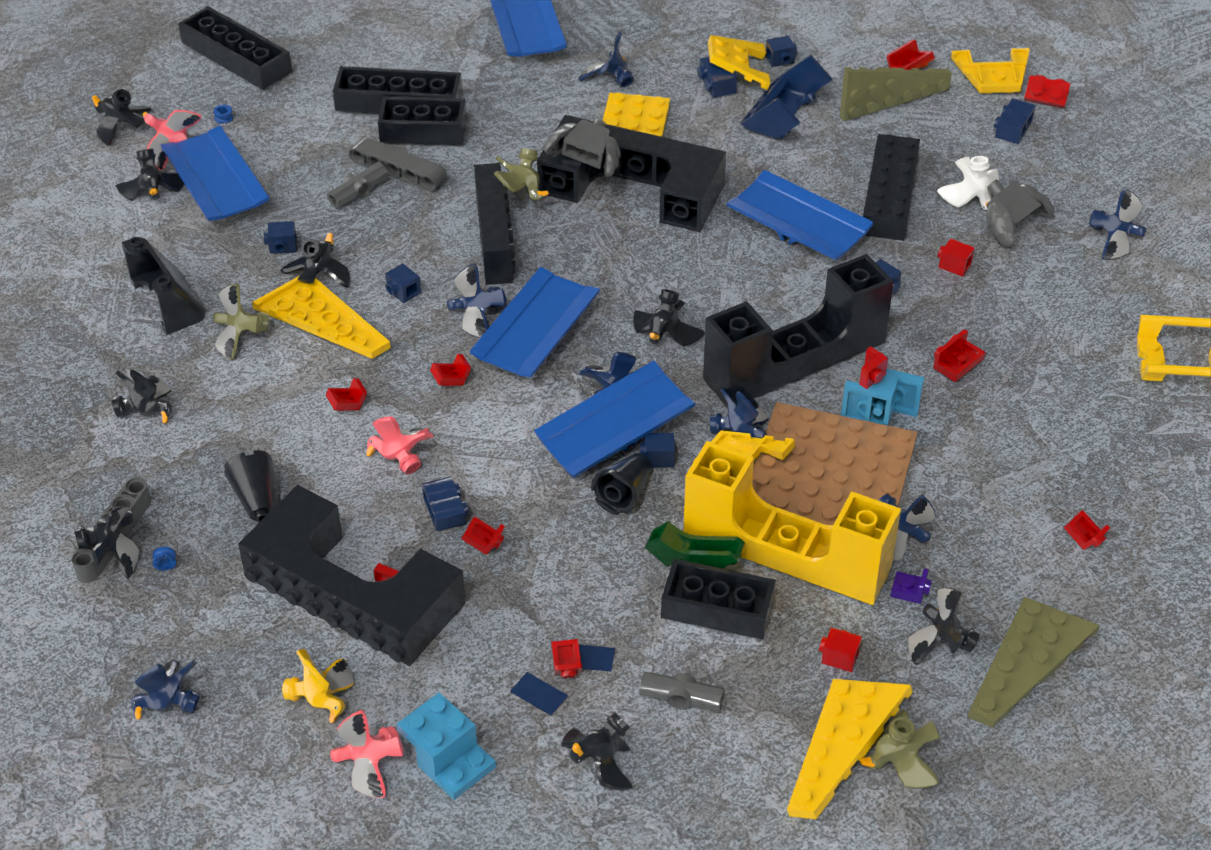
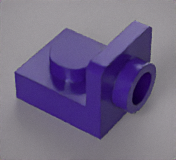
(910, 586)

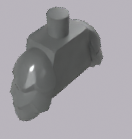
(586, 143)
(1013, 206)

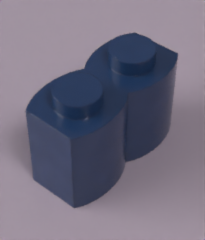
(444, 503)

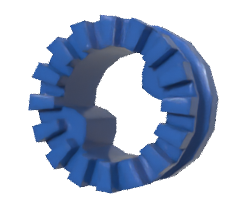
(220, 117)
(161, 563)

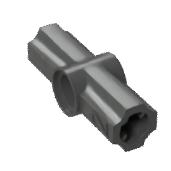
(357, 185)
(681, 691)

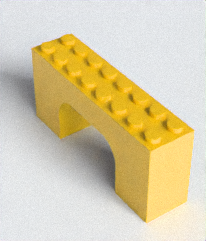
(844, 557)

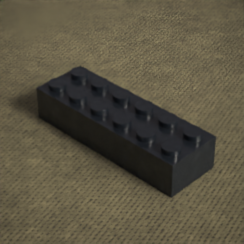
(235, 47)
(363, 87)
(891, 186)
(494, 225)

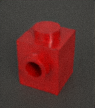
(956, 257)
(840, 649)

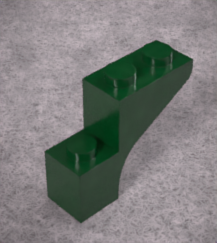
(671, 543)

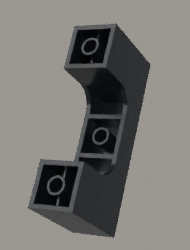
(685, 172)
(753, 358)
(389, 615)

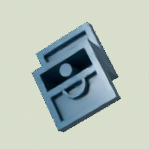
(894, 393)
(446, 745)

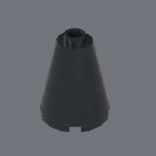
(252, 482)
(621, 483)

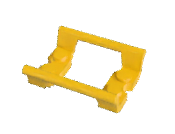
(1153, 366)

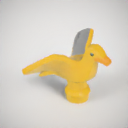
(320, 685)

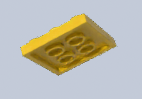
(637, 112)

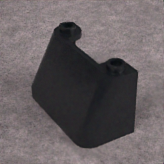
(175, 297)

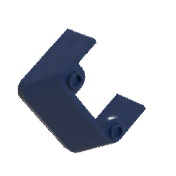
(776, 107)

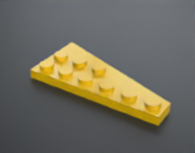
(322, 314)
(844, 734)

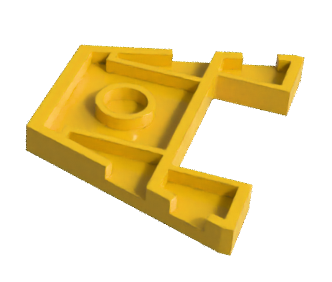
(733, 55)
(994, 76)
(754, 446)

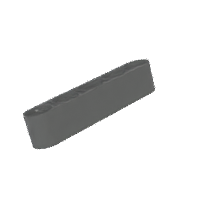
(399, 164)
(134, 495)

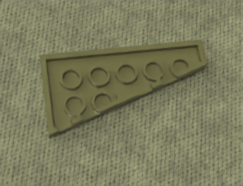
(882, 88)
(1029, 653)

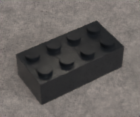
(422, 120)
(718, 598)

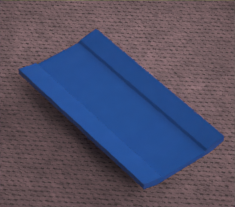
(528, 26)
(215, 174)
(801, 215)
(534, 323)
(613, 419)

